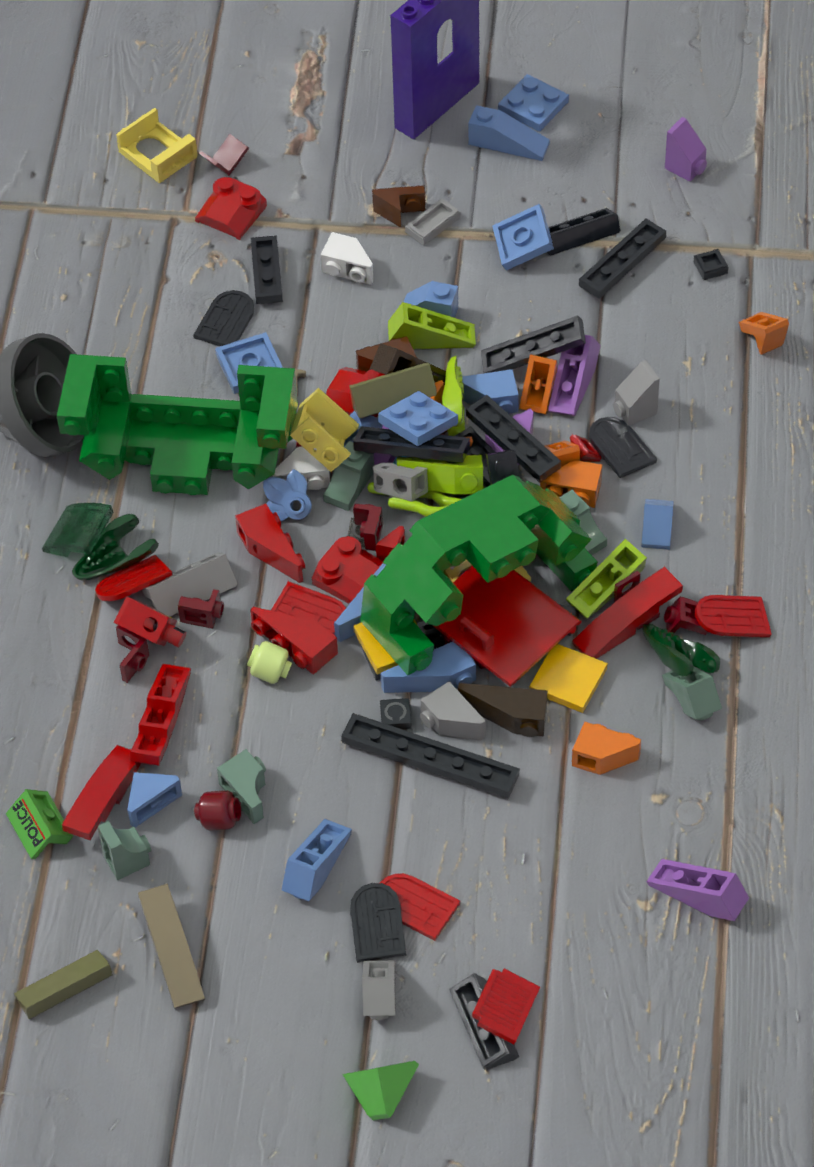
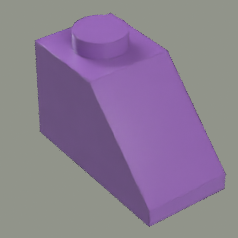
(684, 151)

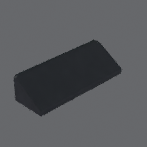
(583, 230)
(489, 1048)

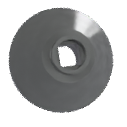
(31, 393)

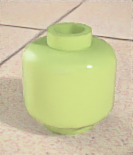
(269, 662)

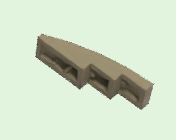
(171, 946)

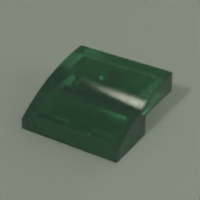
(78, 529)

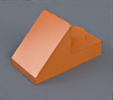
(767, 330)

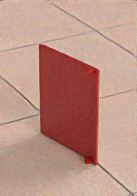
(507, 623)

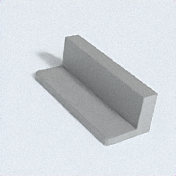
(192, 581)

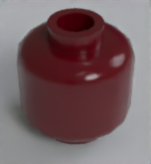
(218, 810)

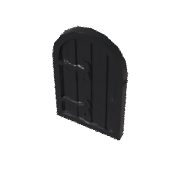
(226, 318)
(620, 446)
(377, 923)

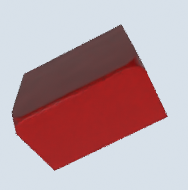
(389, 542)

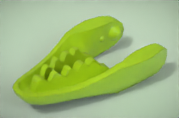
(453, 395)

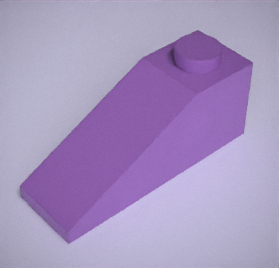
(573, 377)
(702, 888)

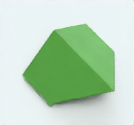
(381, 1087)

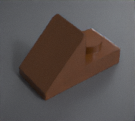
(398, 200)

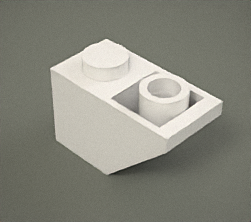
(346, 259)
(302, 461)

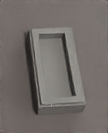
(432, 221)

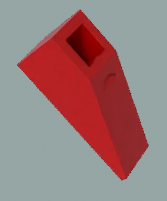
(265, 540)
(304, 638)

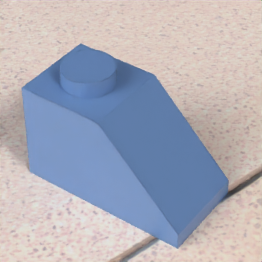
(435, 297)
(497, 385)

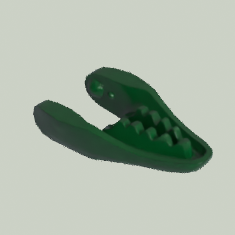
(108, 554)
(680, 654)

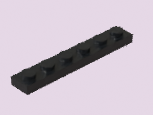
(430, 755)

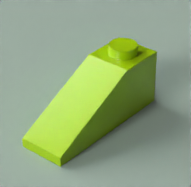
(430, 329)
(450, 477)
(600, 584)

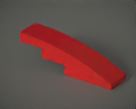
(627, 613)
(160, 714)
(101, 793)

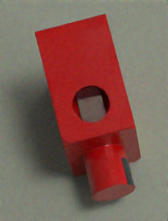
(141, 620)

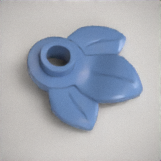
(283, 494)

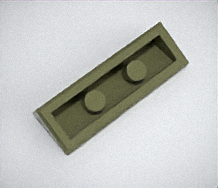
(384, 391)
(63, 984)

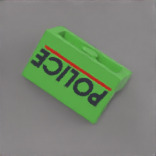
(37, 821)

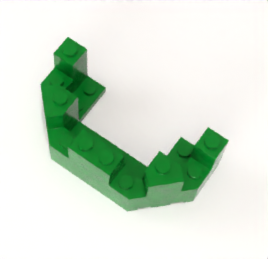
(177, 434)
(490, 530)

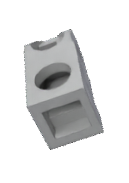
(400, 481)

